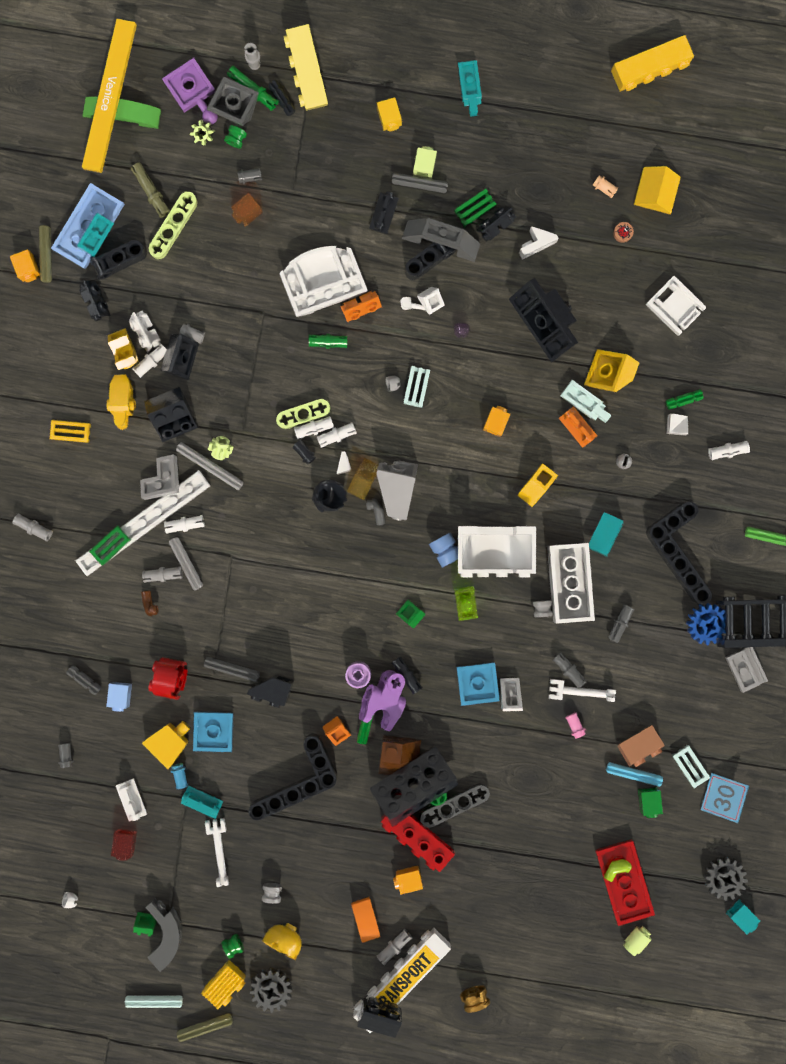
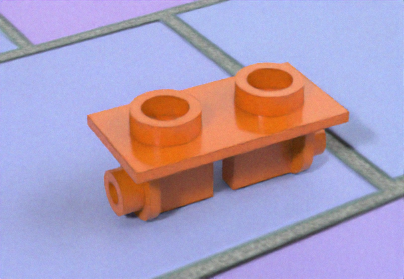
(369, 303)
(578, 427)

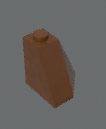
(397, 753)

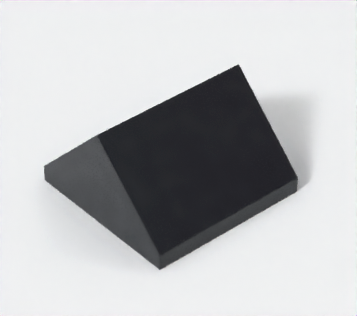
(179, 356)

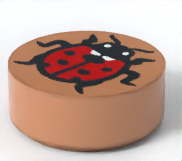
(623, 232)

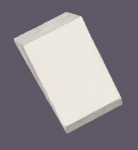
(510, 694)

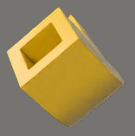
(122, 349)

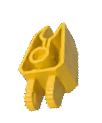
(121, 400)

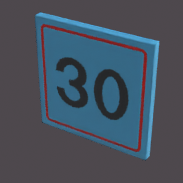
(724, 797)

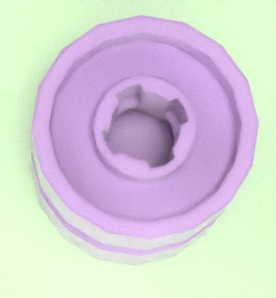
(358, 674)

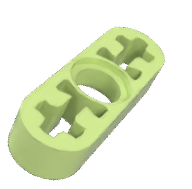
(305, 406)

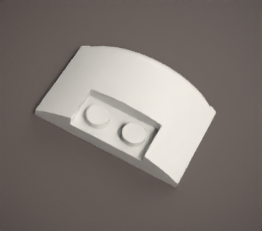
(322, 279)

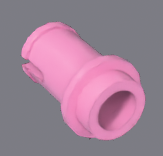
(575, 725)

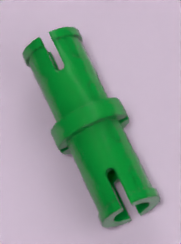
(327, 341)

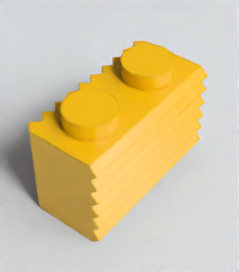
(223, 984)

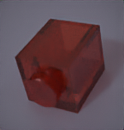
(123, 844)

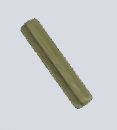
(45, 253)
(204, 1027)

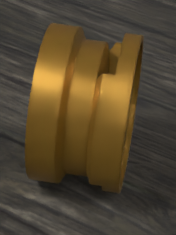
(475, 998)

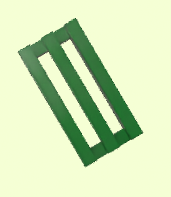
(488, 198)
(108, 547)

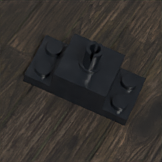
(546, 318)

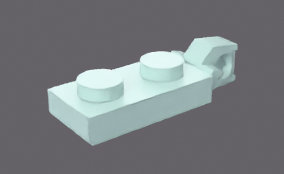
(585, 401)

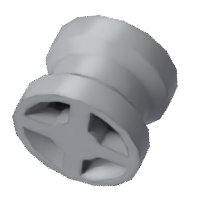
(542, 608)
(271, 893)

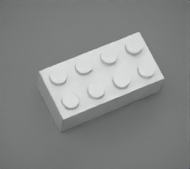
(570, 583)

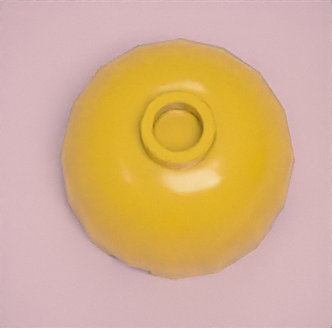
(284, 940)

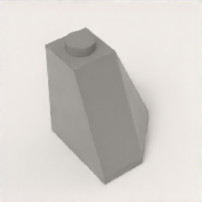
(397, 487)

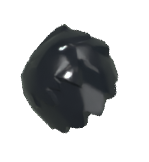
(329, 496)

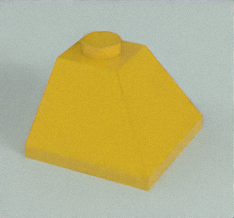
(611, 371)

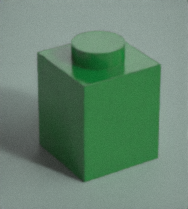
(650, 802)

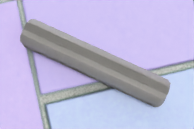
(185, 563)

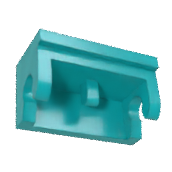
(95, 235)
(605, 534)

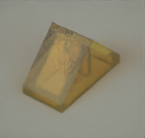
(363, 479)

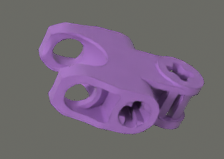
(384, 697)

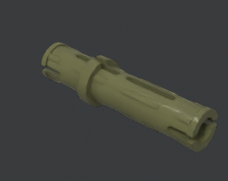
(153, 195)

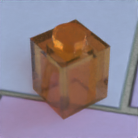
(246, 210)

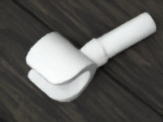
(406, 304)

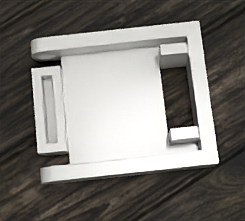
(678, 308)

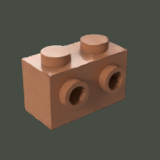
(641, 746)

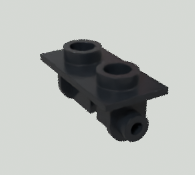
(384, 212)
(489, 226)
(91, 292)

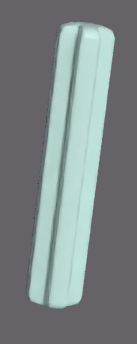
(153, 1001)

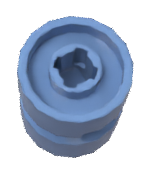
(445, 549)

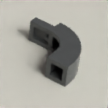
(172, 934)

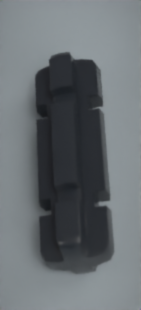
(282, 98)

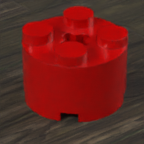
(168, 678)

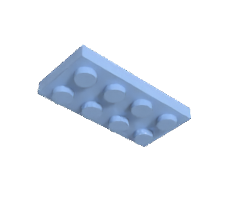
(92, 202)

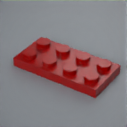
(628, 890)

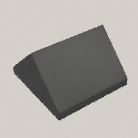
(233, 101)

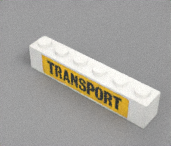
(409, 971)

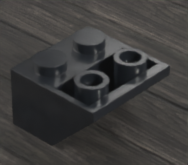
(170, 414)
(274, 689)
(380, 1017)

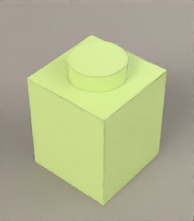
(424, 162)

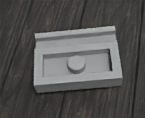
(746, 669)

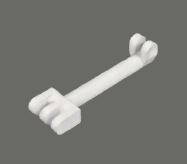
(609, 694)
(216, 831)

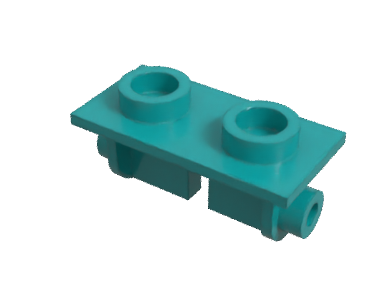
(201, 802)

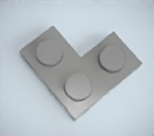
(166, 480)

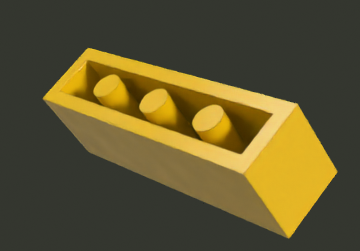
(652, 63)

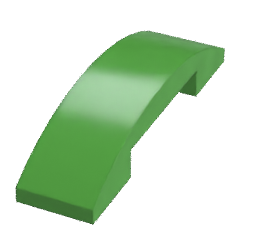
(128, 111)

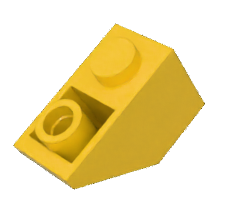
(537, 485)

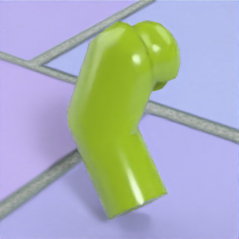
(617, 867)

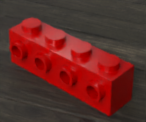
(422, 841)

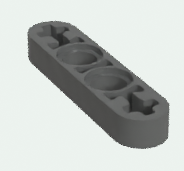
(456, 808)

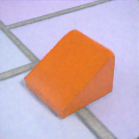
(336, 731)

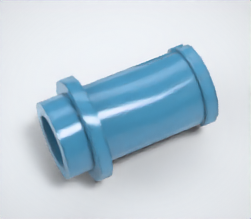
(179, 775)

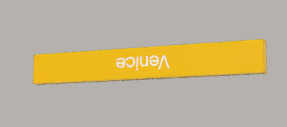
(109, 95)

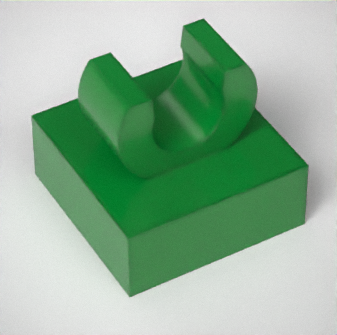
(144, 924)

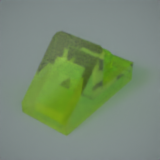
(466, 603)

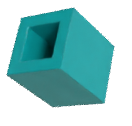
(743, 917)

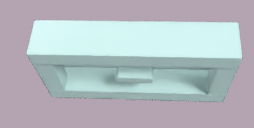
(420, 371)
(681, 753)

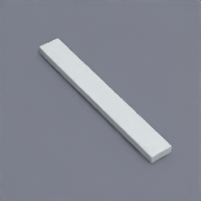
(149, 518)

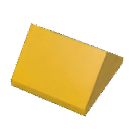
(657, 189)

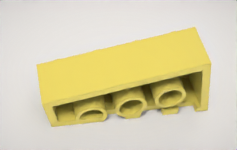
(306, 66)

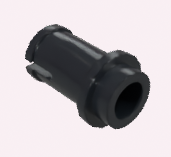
(304, 452)

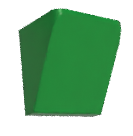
(410, 614)

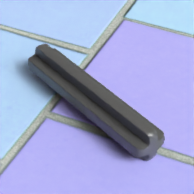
(419, 182)
(231, 669)

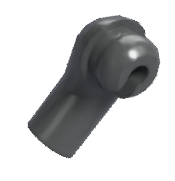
(378, 511)

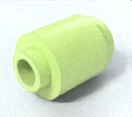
(637, 940)

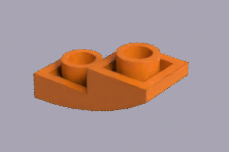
(365, 919)

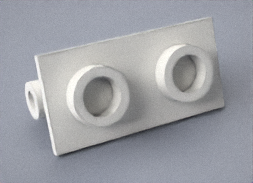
(140, 324)
(131, 800)

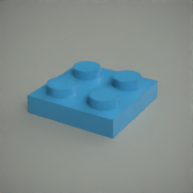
(478, 683)
(213, 731)

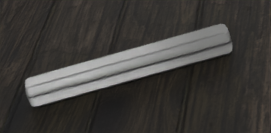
(209, 466)

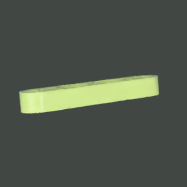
(169, 223)

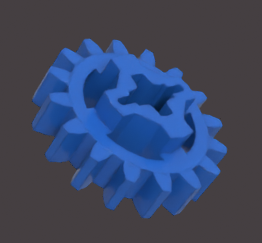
(702, 617)

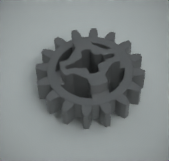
(722, 886)
(263, 987)

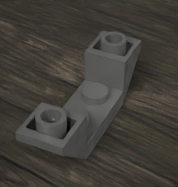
(442, 234)

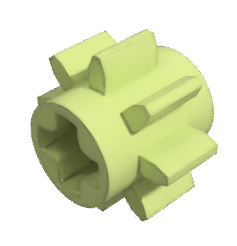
(204, 127)
(220, 447)

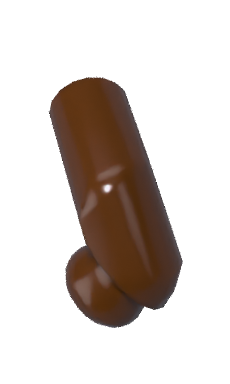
(149, 608)

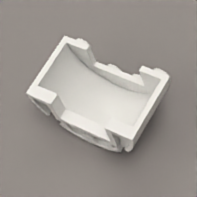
(496, 551)

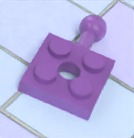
(189, 98)

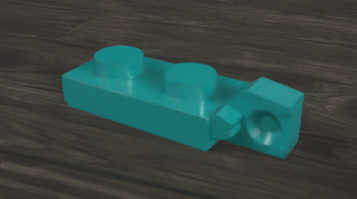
(470, 85)

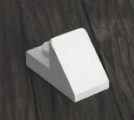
(542, 240)

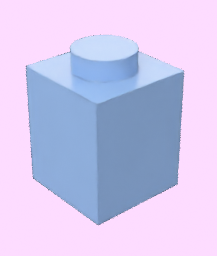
(119, 696)

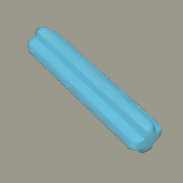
(634, 774)

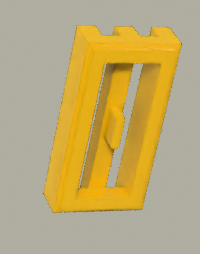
(86, 433)

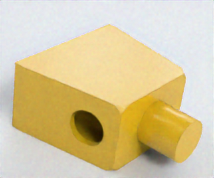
(168, 743)

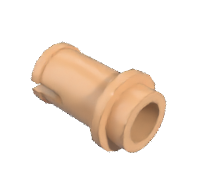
(605, 186)

